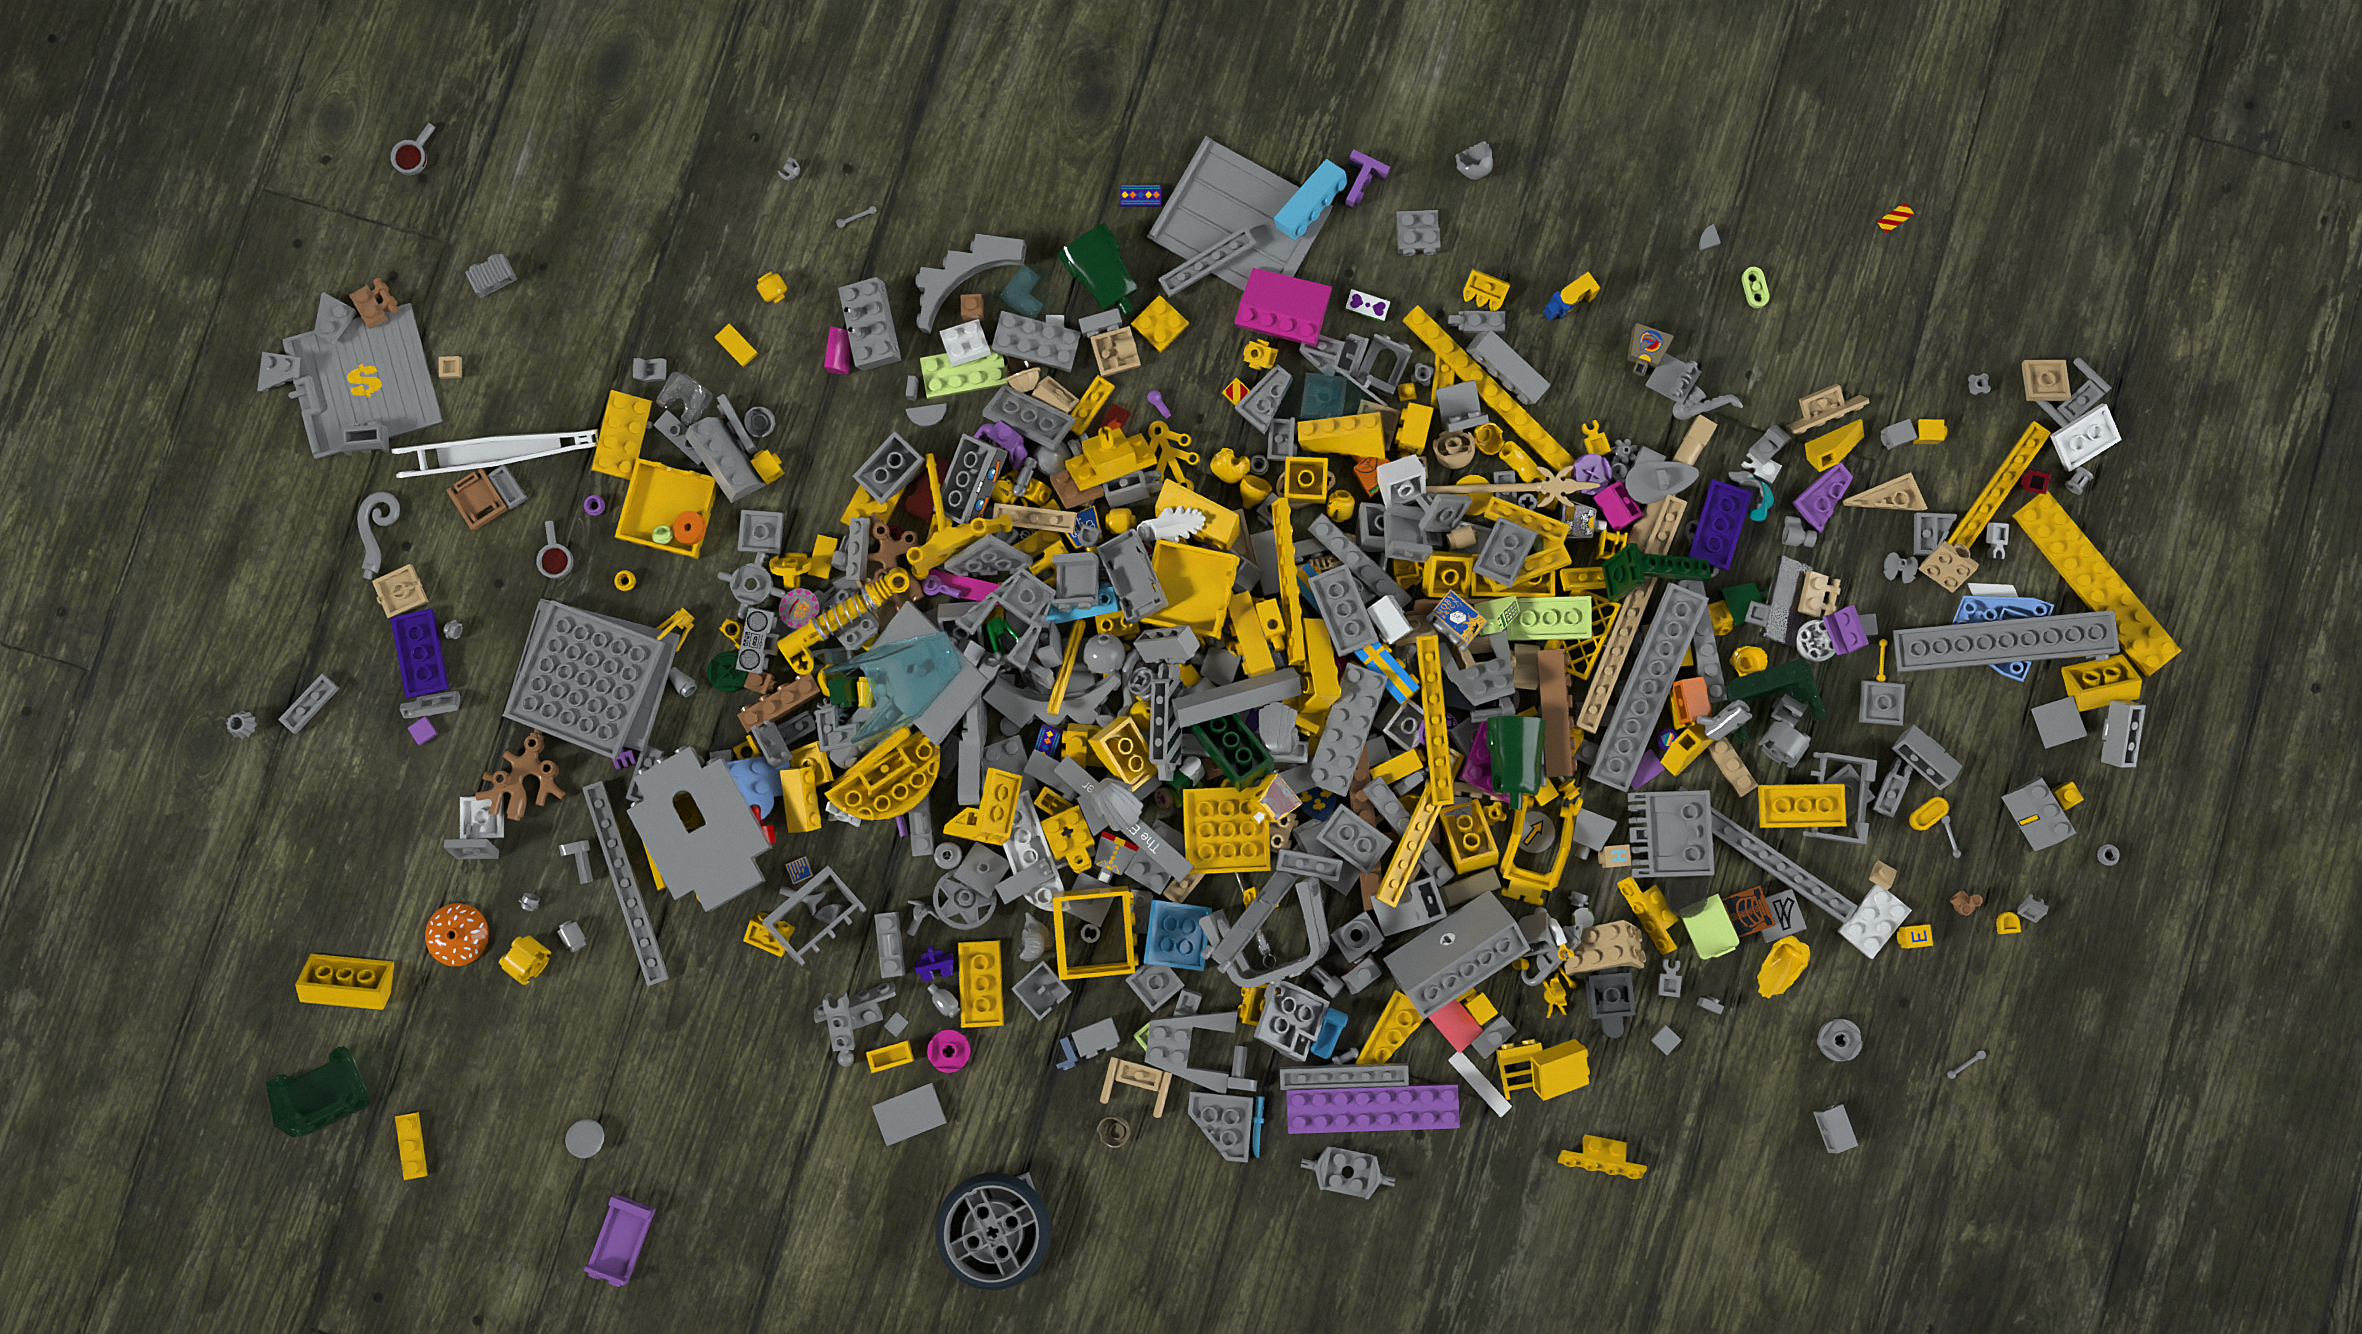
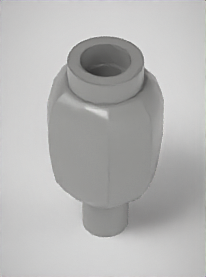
(944, 1001)

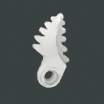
(1171, 525)

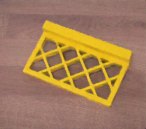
(1557, 644)

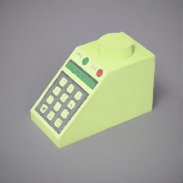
(1498, 612)

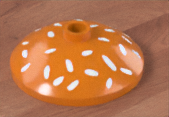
(470, 934)

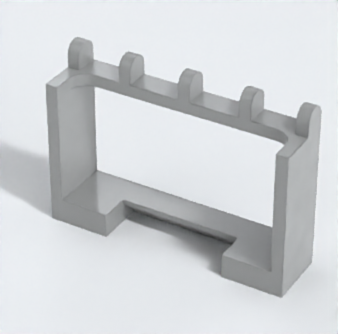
(1867, 775)
(814, 883)

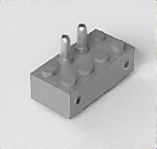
(869, 324)

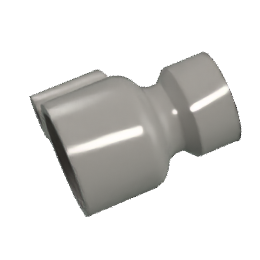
(1795, 535)

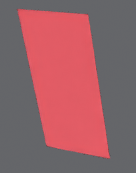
(1456, 1025)

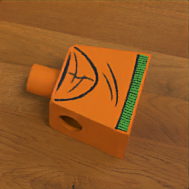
(1366, 473)

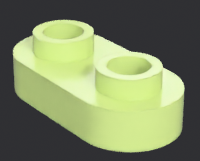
(1754, 288)

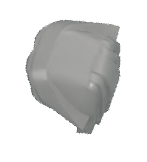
(1277, 728)
(1116, 803)

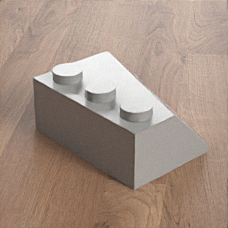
(1009, 757)

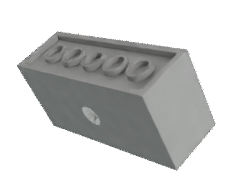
(1456, 954)

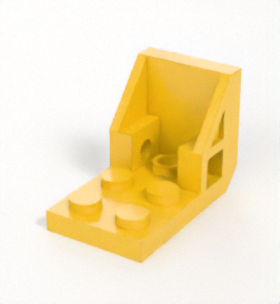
(995, 810)

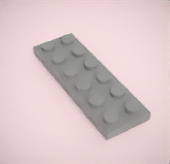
(1347, 729)

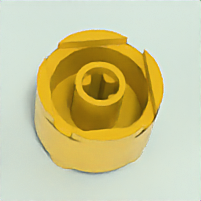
(525, 959)

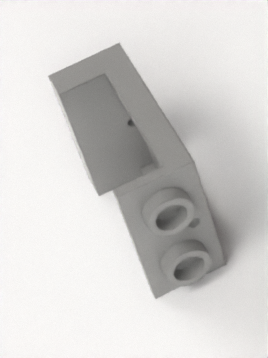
(1403, 354)

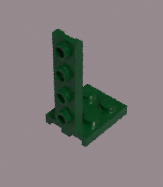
(1628, 567)

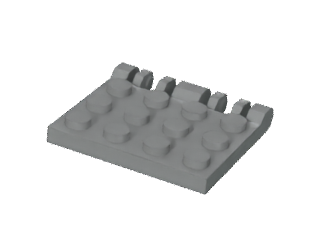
(1675, 834)

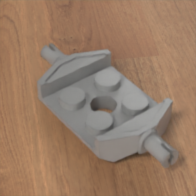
(1364, 1178)

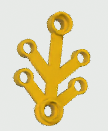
(1169, 453)

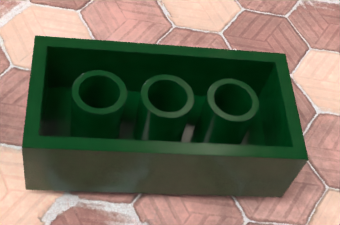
(1234, 749)

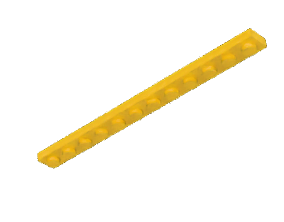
(1489, 391)

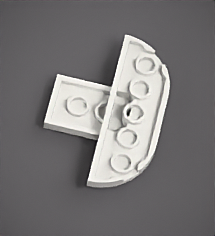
(1029, 845)

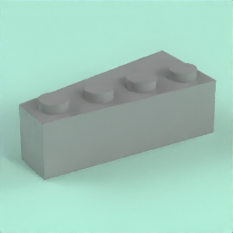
(1507, 367)
(1097, 824)

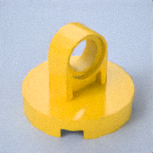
(790, 568)

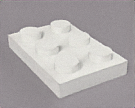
(2085, 437)
(1874, 921)

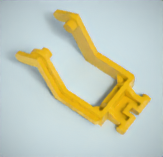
(1529, 882)

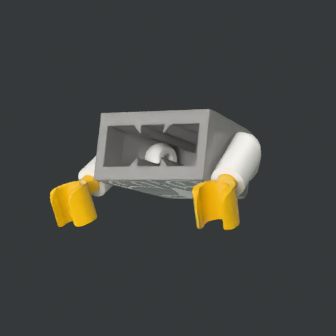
(1542, 936)

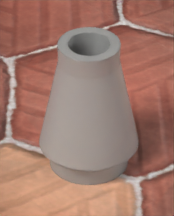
(684, 684)

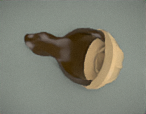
(1021, 374)

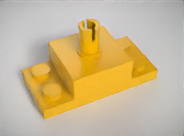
(1109, 457)

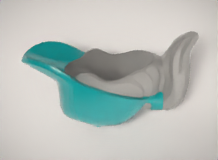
(1761, 498)

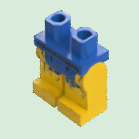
(1564, 302)

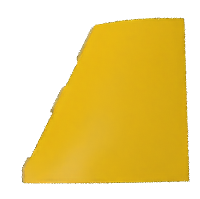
(1407, 572)

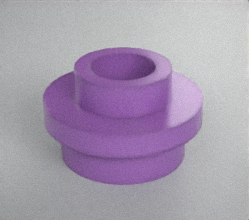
(588, 505)

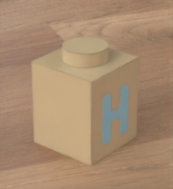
(1615, 856)

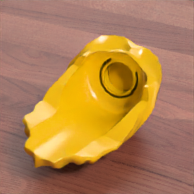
(1783, 966)

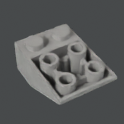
(1417, 906)

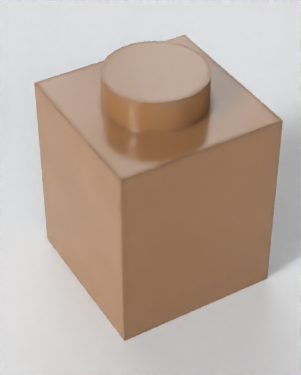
(972, 307)

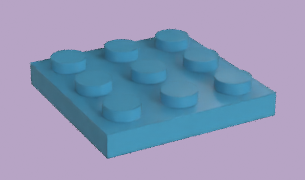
(1176, 935)

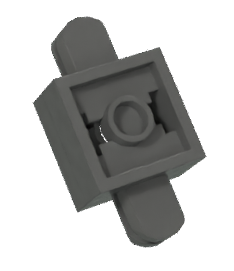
(1610, 998)

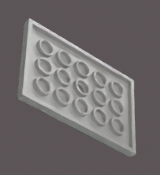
(957, 695)

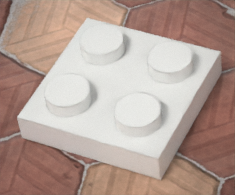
(965, 343)

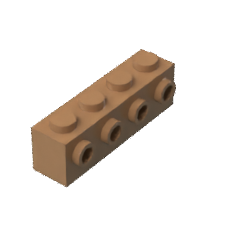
(780, 703)

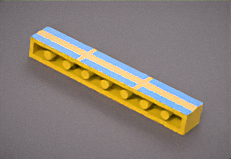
(1374, 657)

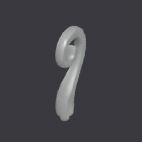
(373, 554)
(1129, 664)

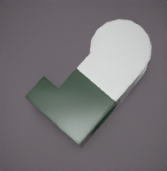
(1187, 775)

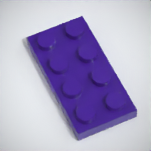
(1720, 524)
(419, 653)

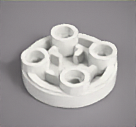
(1814, 641)

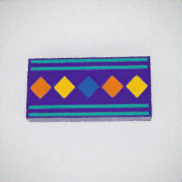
(1140, 195)
(1048, 740)

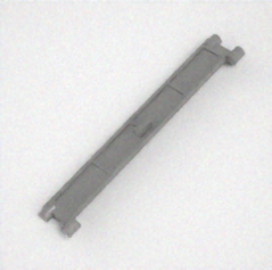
(1252, 919)

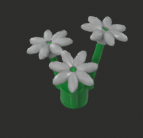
(996, 629)

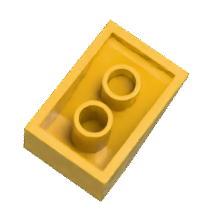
(1124, 751)
(1469, 838)

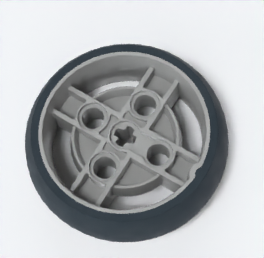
(975, 1225)

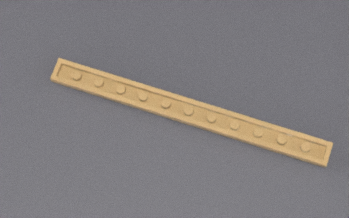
(1628, 620)

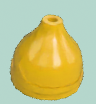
(1254, 490)
(1141, 714)

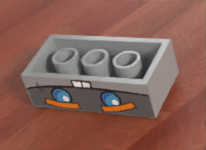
(971, 479)

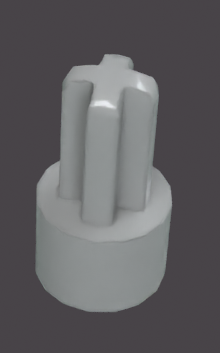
(840, 557)
(1332, 985)

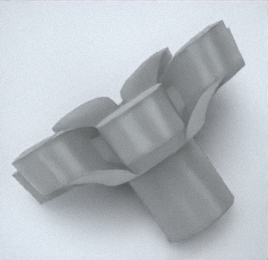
(1620, 453)

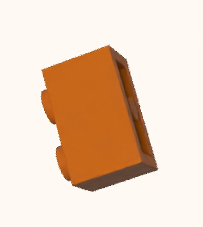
(1691, 699)

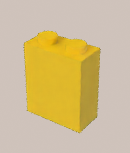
(1559, 1069)

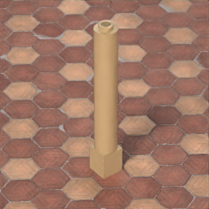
(1688, 452)

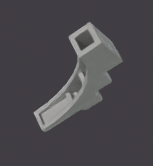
(938, 284)
(1023, 705)

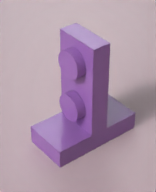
(1368, 167)

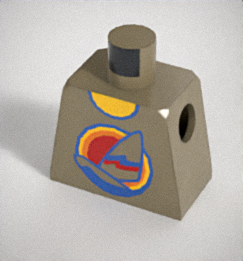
(1647, 347)

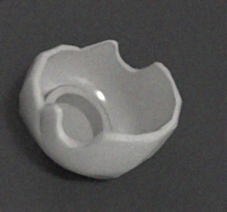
(759, 422)

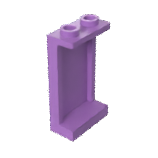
(620, 1240)

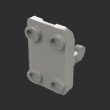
(853, 634)
(1080, 676)

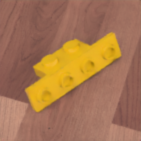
(1651, 911)
(1604, 1156)

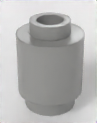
(572, 936)

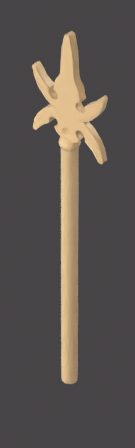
(1553, 486)

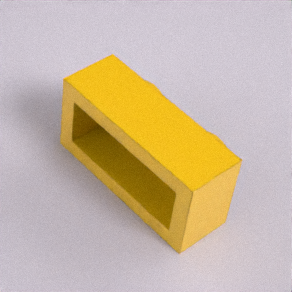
(890, 1056)

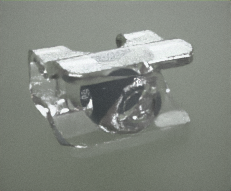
(693, 394)

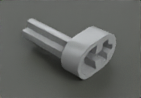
(1503, 708)
(580, 849)
(1237, 1079)

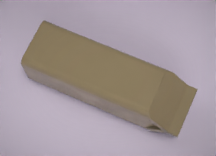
(1469, 887)

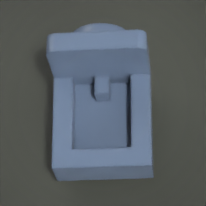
(1070, 1050)

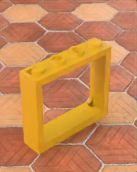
(1099, 969)

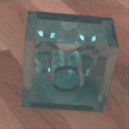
(1323, 396)

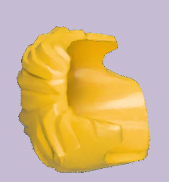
(1748, 660)

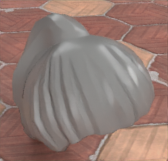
(1035, 939)

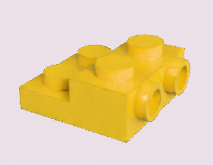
(1078, 746)
(1252, 1004)

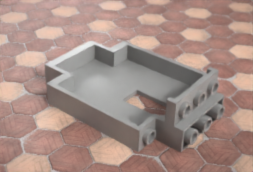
(713, 859)

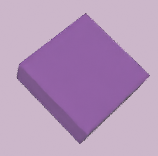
(422, 731)

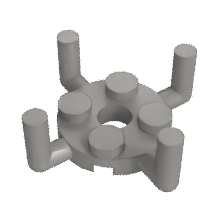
(760, 593)

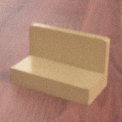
(1054, 395)

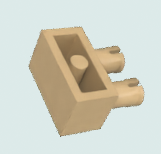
(1280, 832)

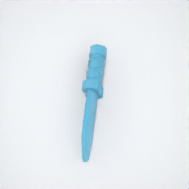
(1257, 1120)

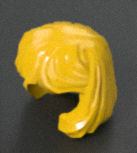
(1228, 467)

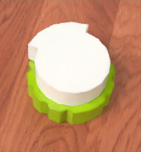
(1582, 916)

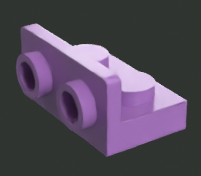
(1845, 630)

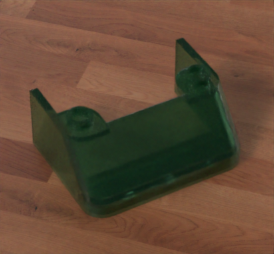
(1792, 676)

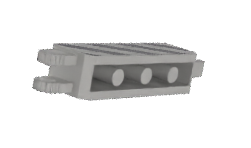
(1164, 729)

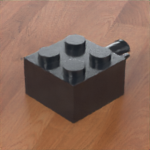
(1456, 700)

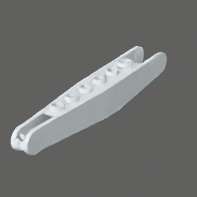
(494, 450)

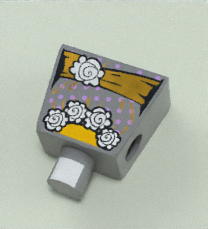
(1582, 521)

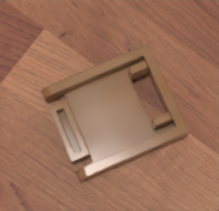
(476, 496)

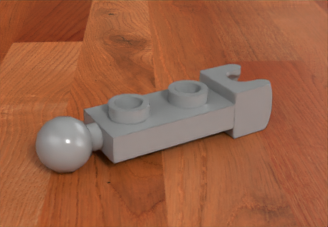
(840, 1027)

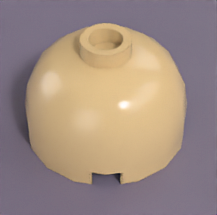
(1454, 449)

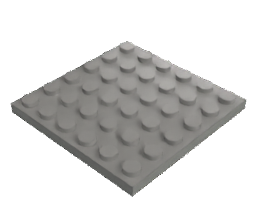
(584, 679)

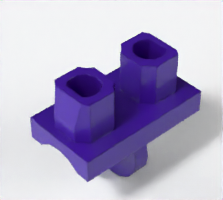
(934, 960)

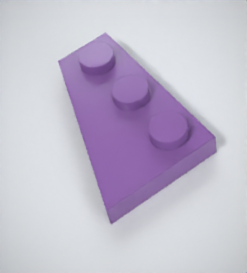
(1820, 498)

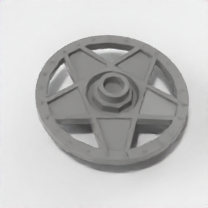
(961, 901)

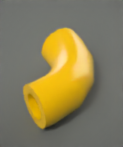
(1521, 463)

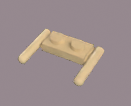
(1139, 1076)

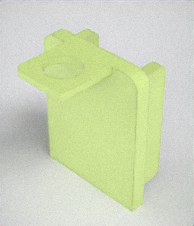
(1712, 930)

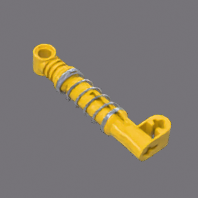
(821, 626)

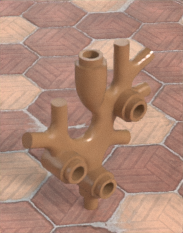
(888, 555)
(512, 783)

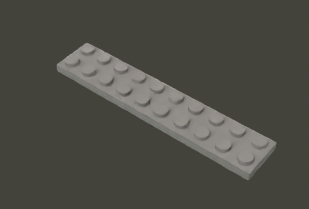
(2006, 641)
(1647, 687)

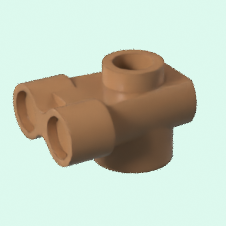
(1965, 904)

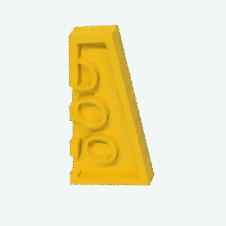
(1390, 1031)

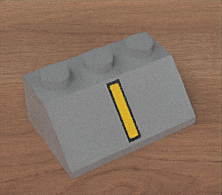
(2038, 814)

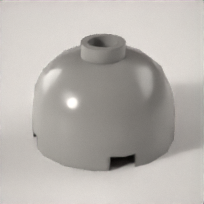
(1104, 653)

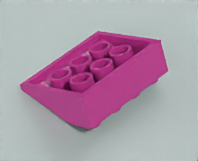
(1283, 307)

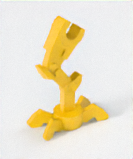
(1554, 995)

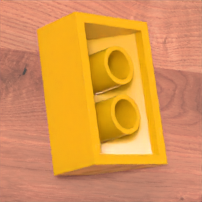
(2100, 681)

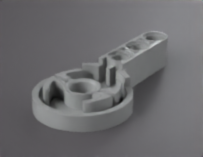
(971, 753)

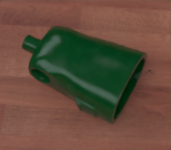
(1100, 268)
(1515, 756)

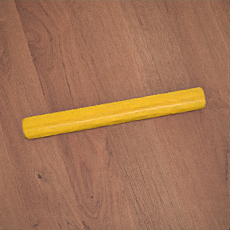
(1066, 667)
(876, 754)

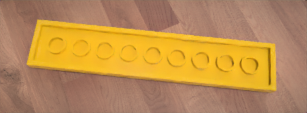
(2096, 581)

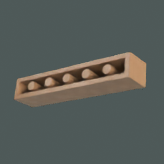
(1555, 710)

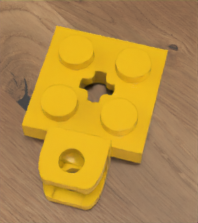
(1073, 847)

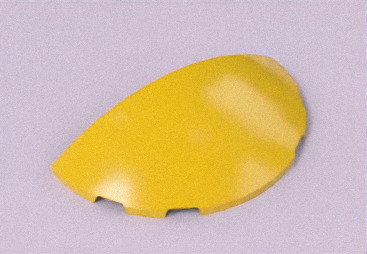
(892, 783)

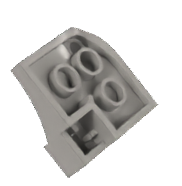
(1291, 1019)

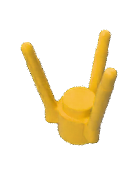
(681, 619)

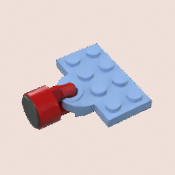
(759, 785)

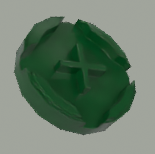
(723, 672)

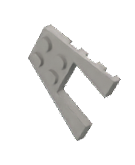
(1025, 598)
(1485, 680)
(1170, 1045)

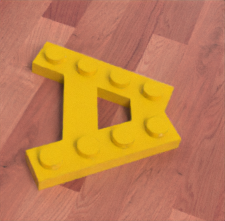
(1550, 530)

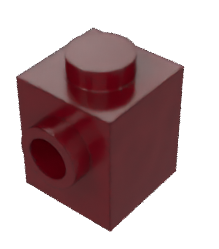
(2035, 481)

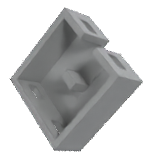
(1041, 989)

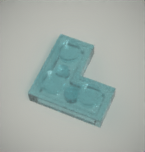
(1017, 293)

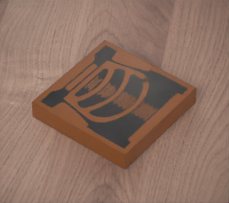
(1748, 911)

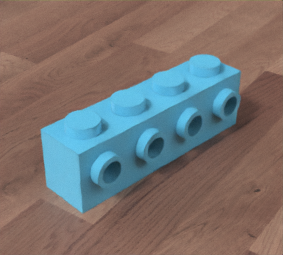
(1310, 200)
(1107, 603)

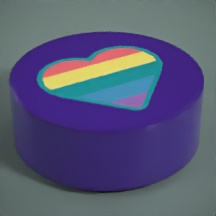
(1665, 738)

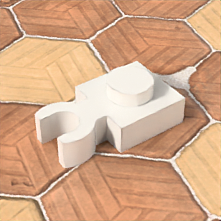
(1763, 472)

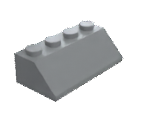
(724, 458)

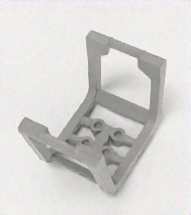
(1312, 906)

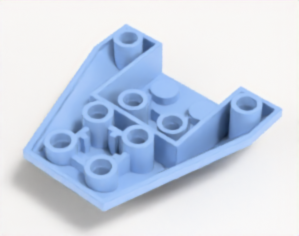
(1988, 608)

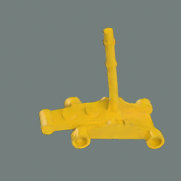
(948, 539)

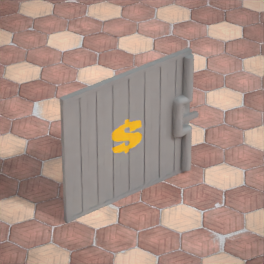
(363, 379)

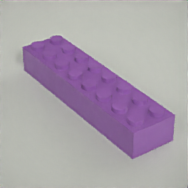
(1373, 1108)

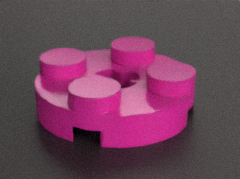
(957, 1059)

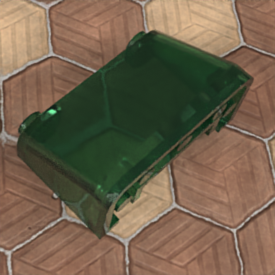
(318, 1096)

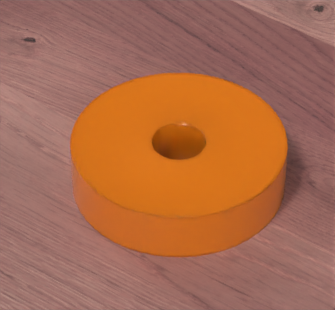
(697, 530)

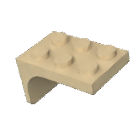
(1607, 947)

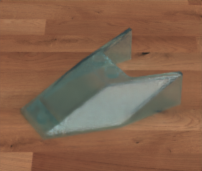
(903, 681)

